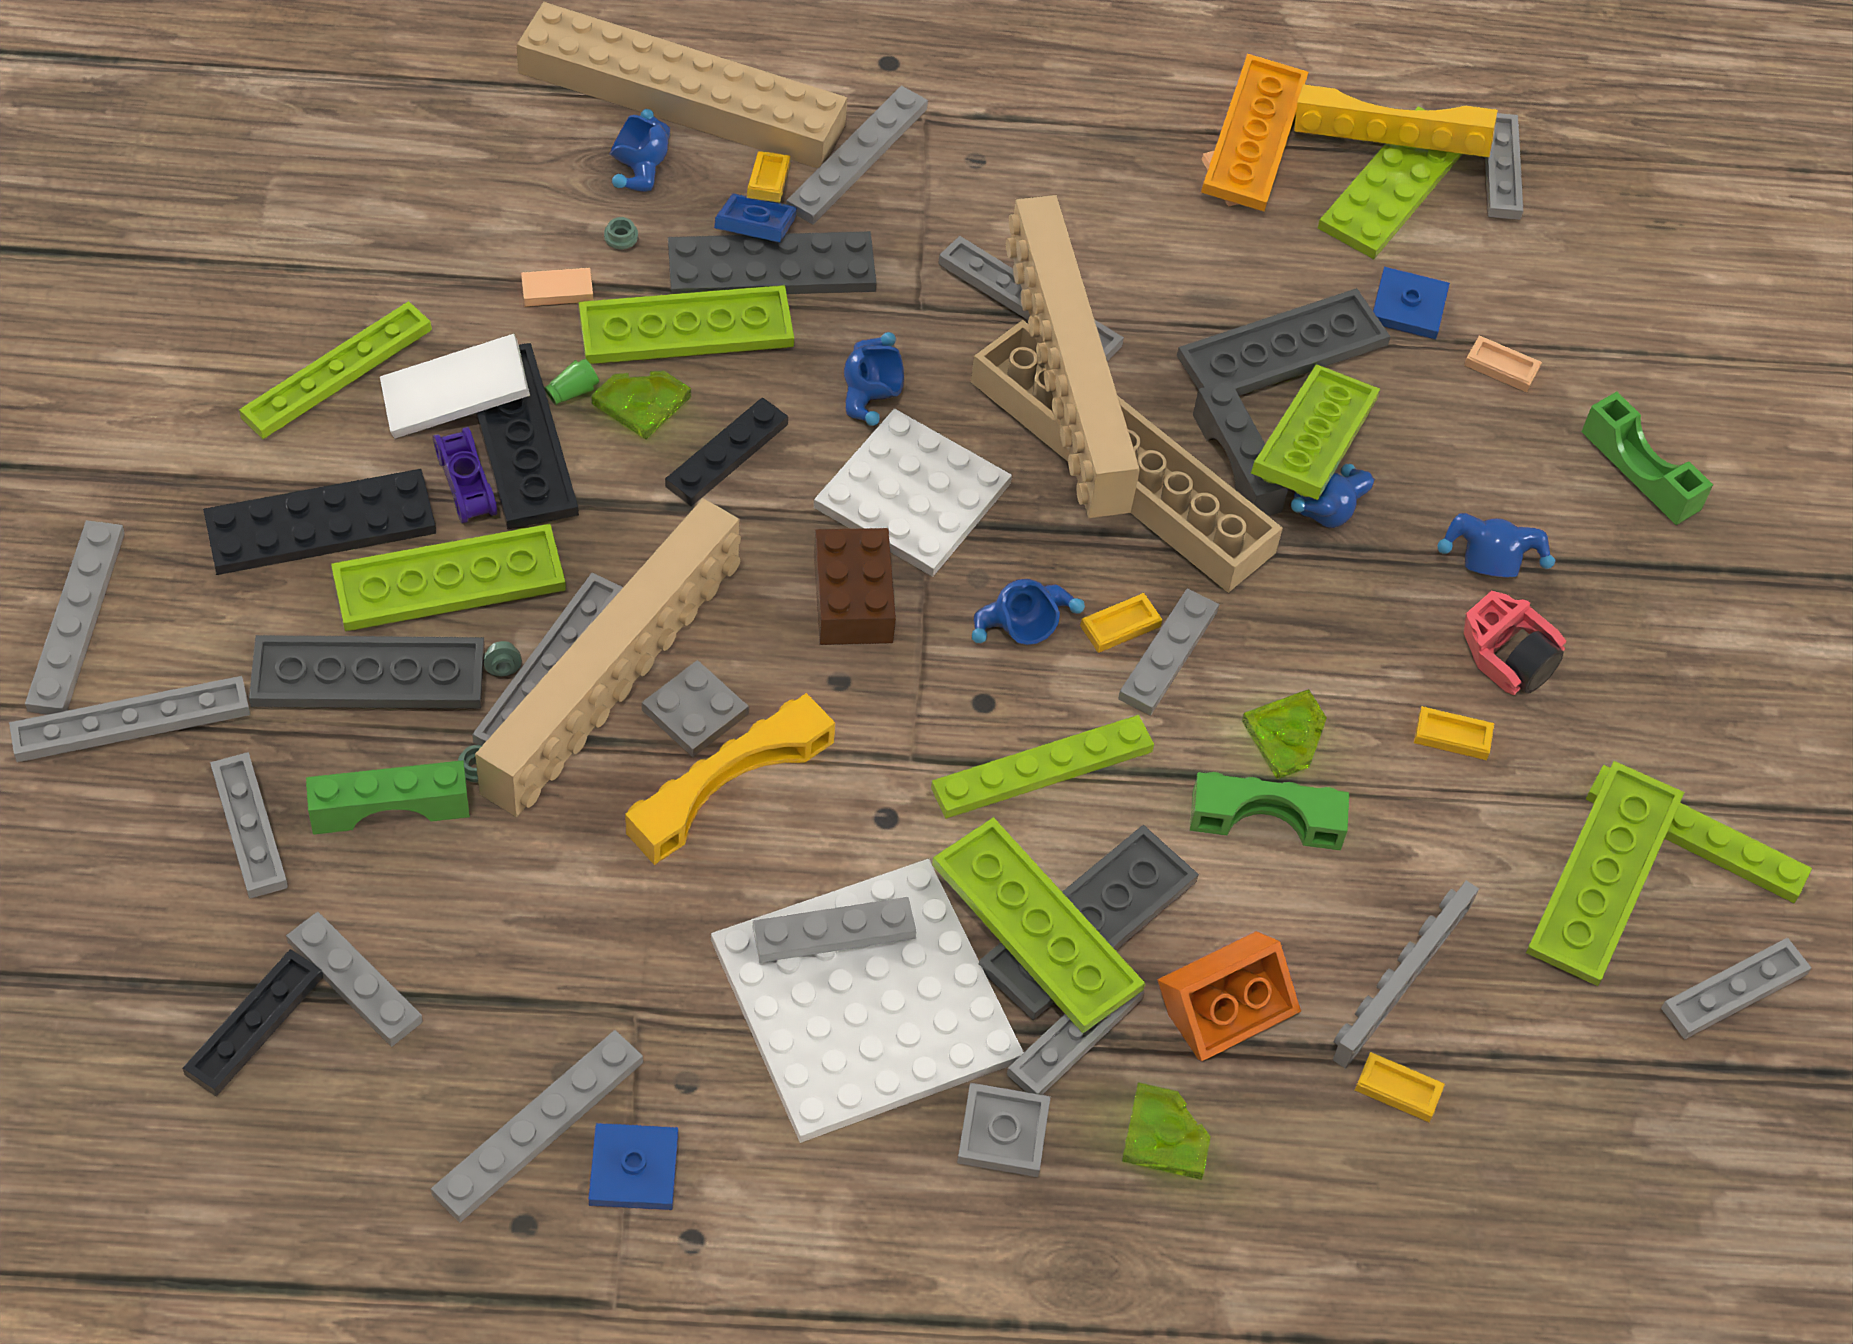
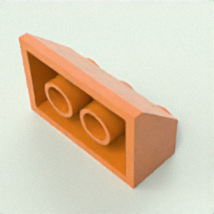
(1230, 994)

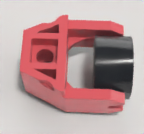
(1494, 623)

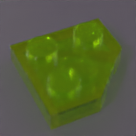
(641, 401)
(1287, 732)
(1165, 1134)

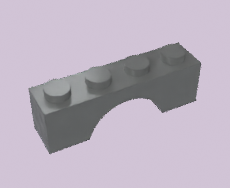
(1225, 418)

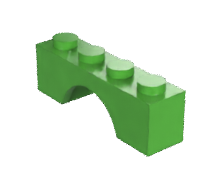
(1617, 432)
(344, 799)
(1314, 813)

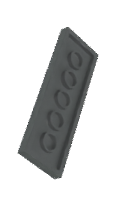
(800, 262)
(1286, 344)
(367, 672)
(1115, 897)

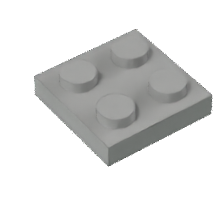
(695, 708)
(1004, 1130)

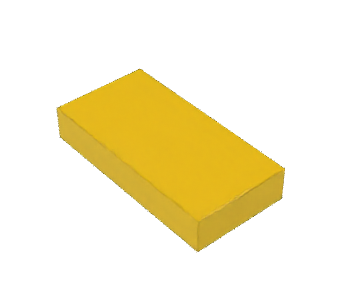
(768, 176)
(1121, 622)
(1454, 733)
(1399, 1087)

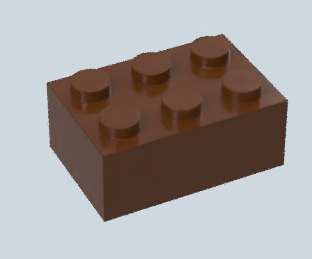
(854, 586)

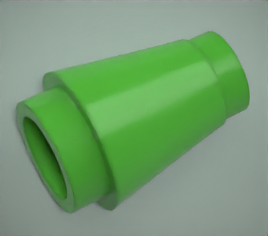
(572, 382)

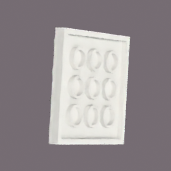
(917, 488)

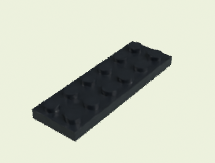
(527, 455)
(319, 521)

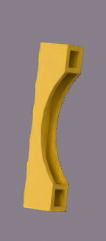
(1450, 130)
(789, 736)

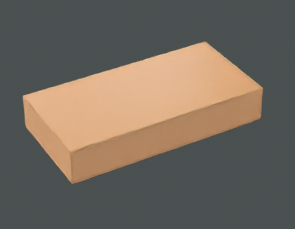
(557, 287)
(1503, 363)

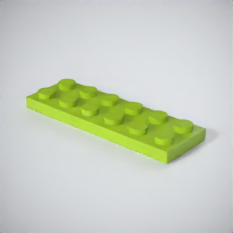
(1385, 196)
(686, 324)
(1315, 432)
(448, 577)
(1605, 873)
(1038, 924)

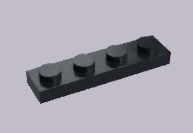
(726, 451)
(252, 1022)

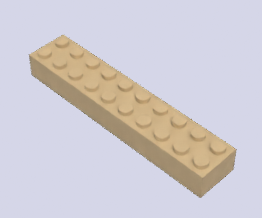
(682, 84)
(1072, 358)
(1173, 489)
(608, 659)

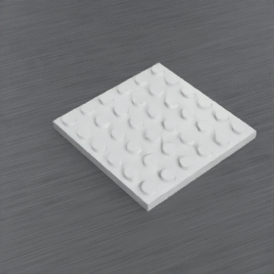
(874, 1021)

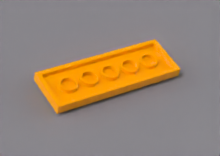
(1254, 132)

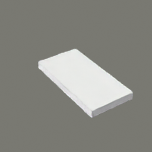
(454, 386)

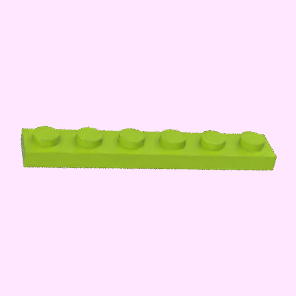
(335, 370)
(1042, 766)
(1730, 849)

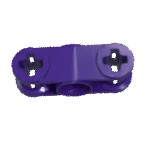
(472, 491)

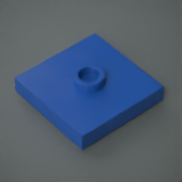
(755, 217)
(1410, 302)
(633, 1166)

